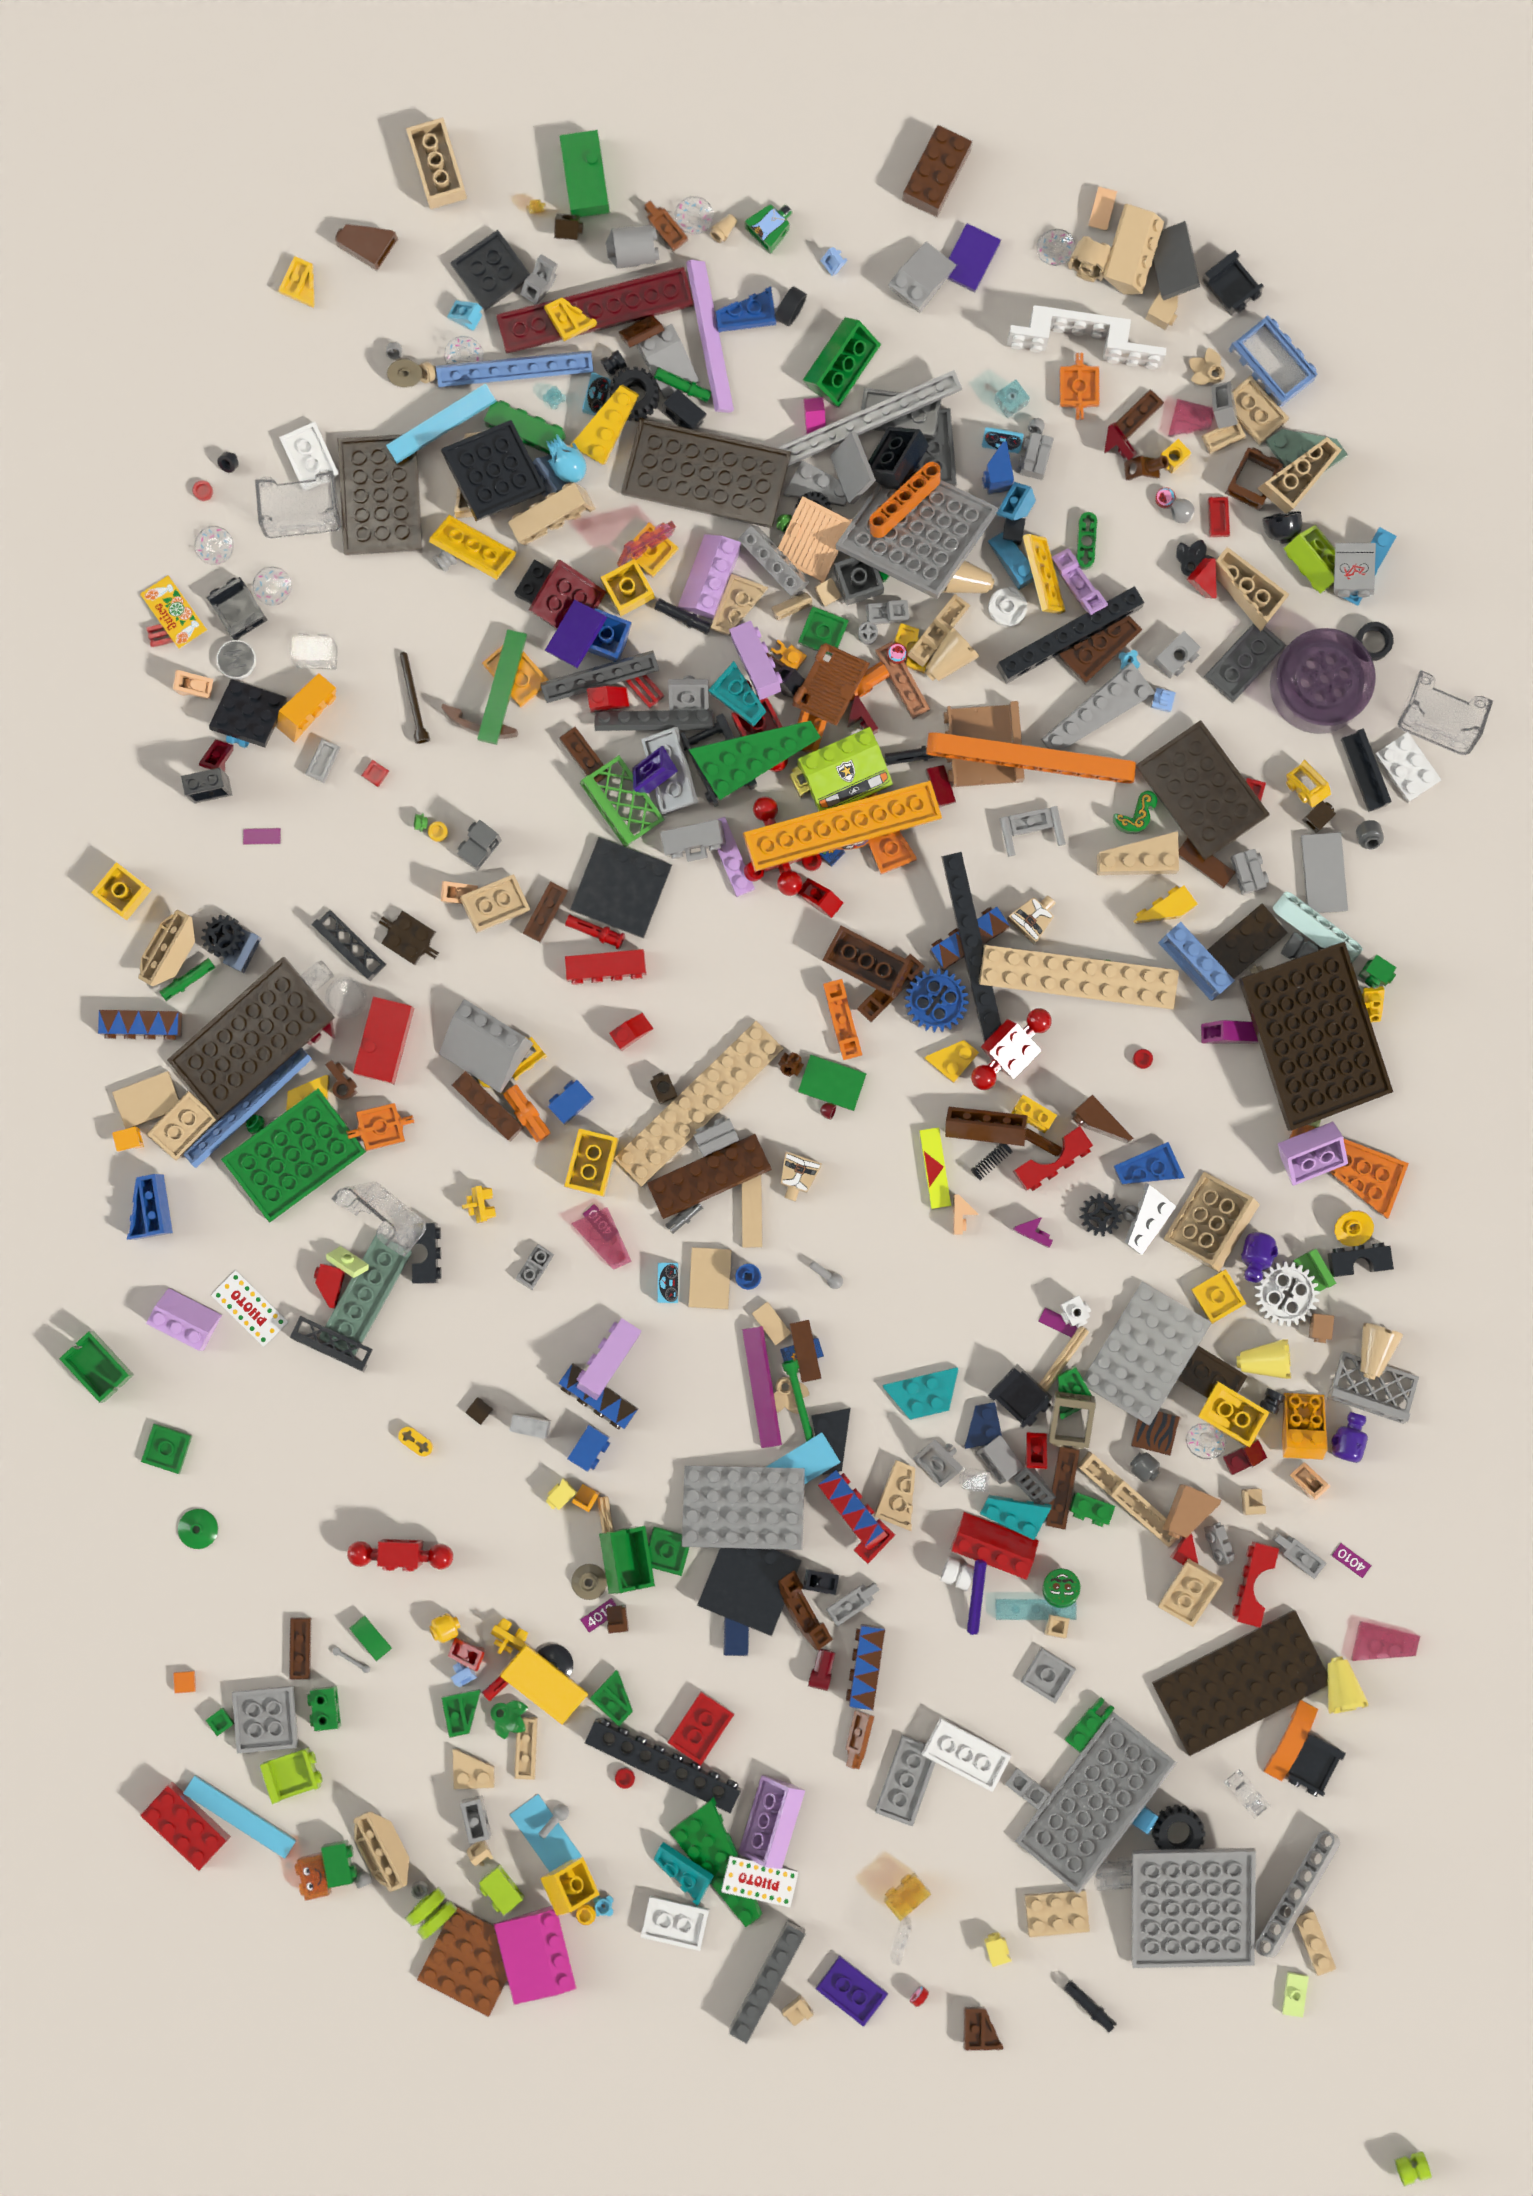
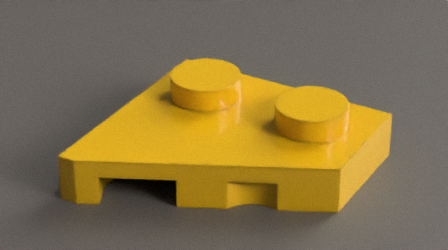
(297, 1094)

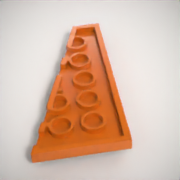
(1368, 1174)

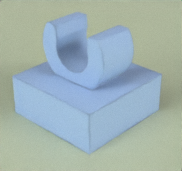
(833, 261)
(1163, 699)
(463, 1675)

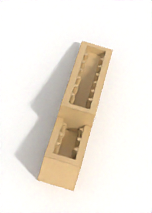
(1125, 1496)

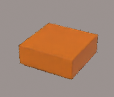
(184, 1682)

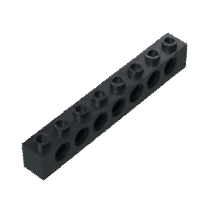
(1069, 635)
(687, 1784)

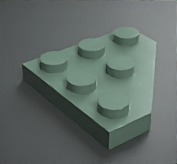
(1290, 445)

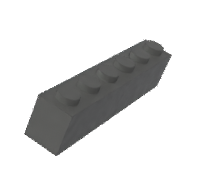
(767, 1981)

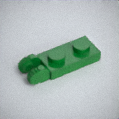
(1088, 1726)

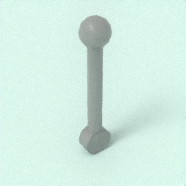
(337, 1651)

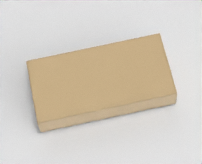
(1223, 437)
(771, 1323)

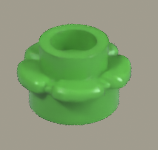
(783, 522)
(420, 822)

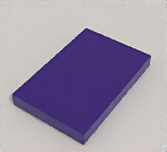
(972, 256)
(576, 633)
(851, 1990)

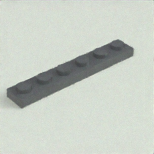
(600, 676)
(653, 720)

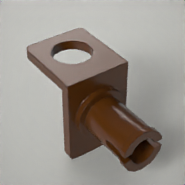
(1146, 467)

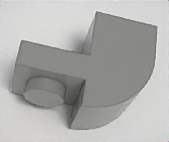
(540, 281)

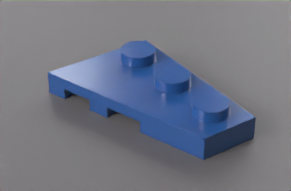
(1150, 1166)

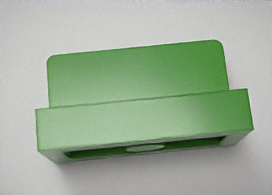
(1314, 1263)

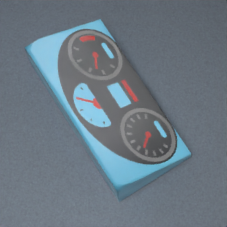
(596, 394)
(994, 437)
(667, 1282)

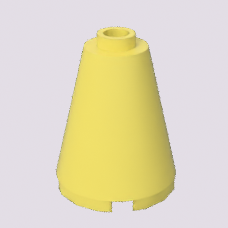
(1267, 1360)
(1343, 1687)

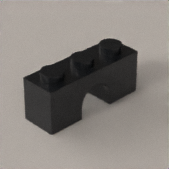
(1378, 1258)
(428, 1270)

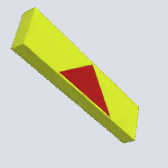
(935, 1168)

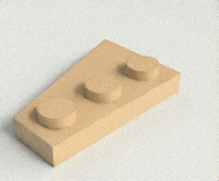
(736, 603)

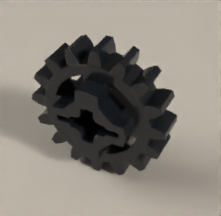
(224, 944)
(1100, 1206)

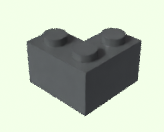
(480, 844)

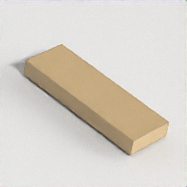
(526, 1750)

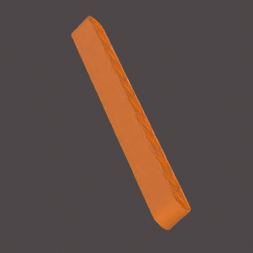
(1030, 757)

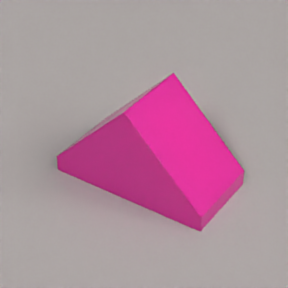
(814, 414)

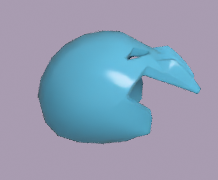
(569, 465)

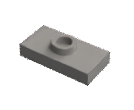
(322, 760)

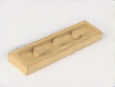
(752, 1213)

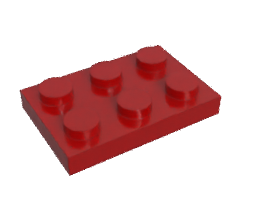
(701, 1728)

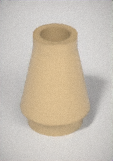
(722, 229)

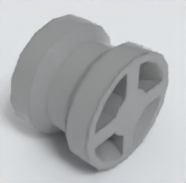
(444, 560)
(867, 629)

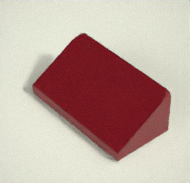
(941, 785)

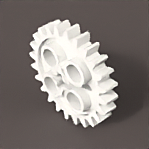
(1302, 1303)

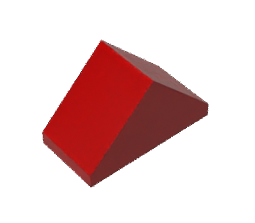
(1204, 578)
(1185, 1550)

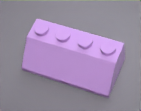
(710, 575)
(771, 1822)

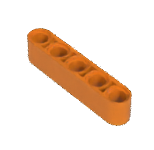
(926, 478)

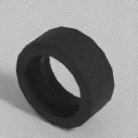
(791, 306)
(1385, 631)

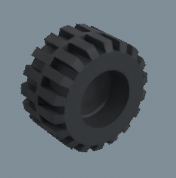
(645, 381)
(1173, 1815)

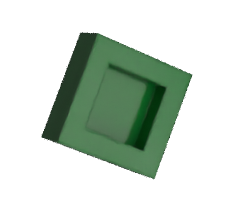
(220, 1721)

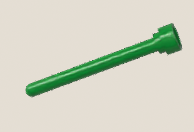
(791, 1369)

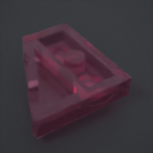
(1190, 418)

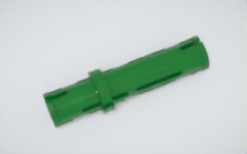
(679, 383)
(179, 985)

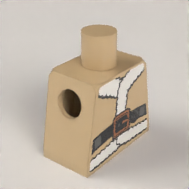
(1033, 918)
(798, 1174)

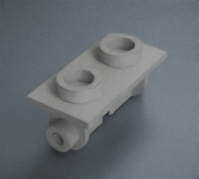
(1222, 1552)

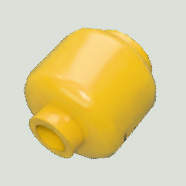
(444, 1628)

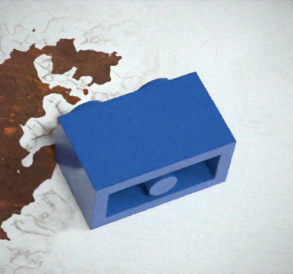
(570, 1101)
(588, 1448)

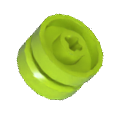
(428, 1910)

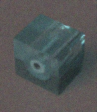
(1011, 398)

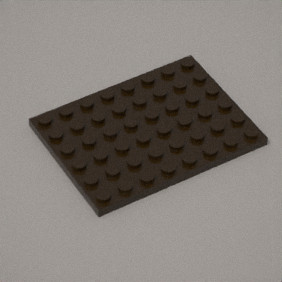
(1316, 1036)

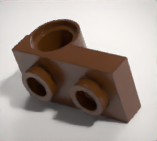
(337, 1071)

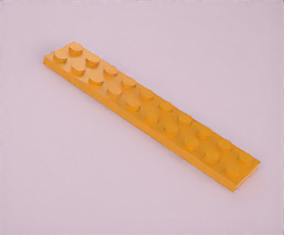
(842, 825)

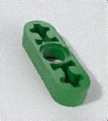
(1093, 527)

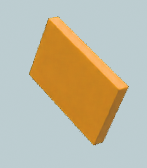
(527, 680)

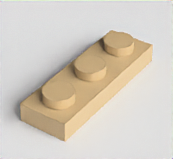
(1315, 1943)

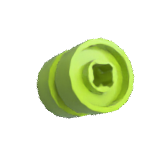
(1413, 2168)

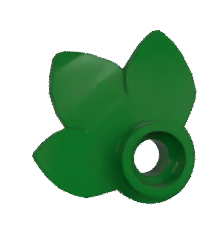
(510, 1720)

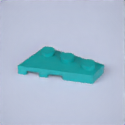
(737, 695)
(1017, 1515)
(690, 1875)

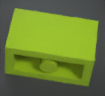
(501, 1890)

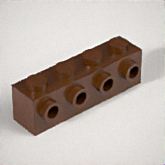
(986, 1126)

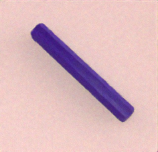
(976, 1597)

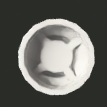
(956, 1573)

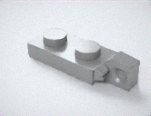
(1300, 1555)
(852, 1603)

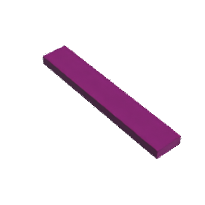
(762, 1387)

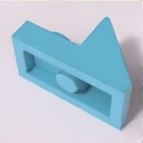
(465, 314)

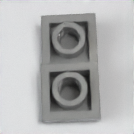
(534, 1267)

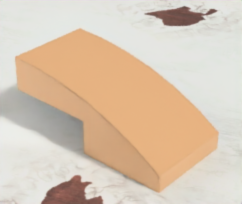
(1102, 208)

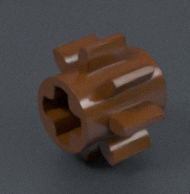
(791, 1064)

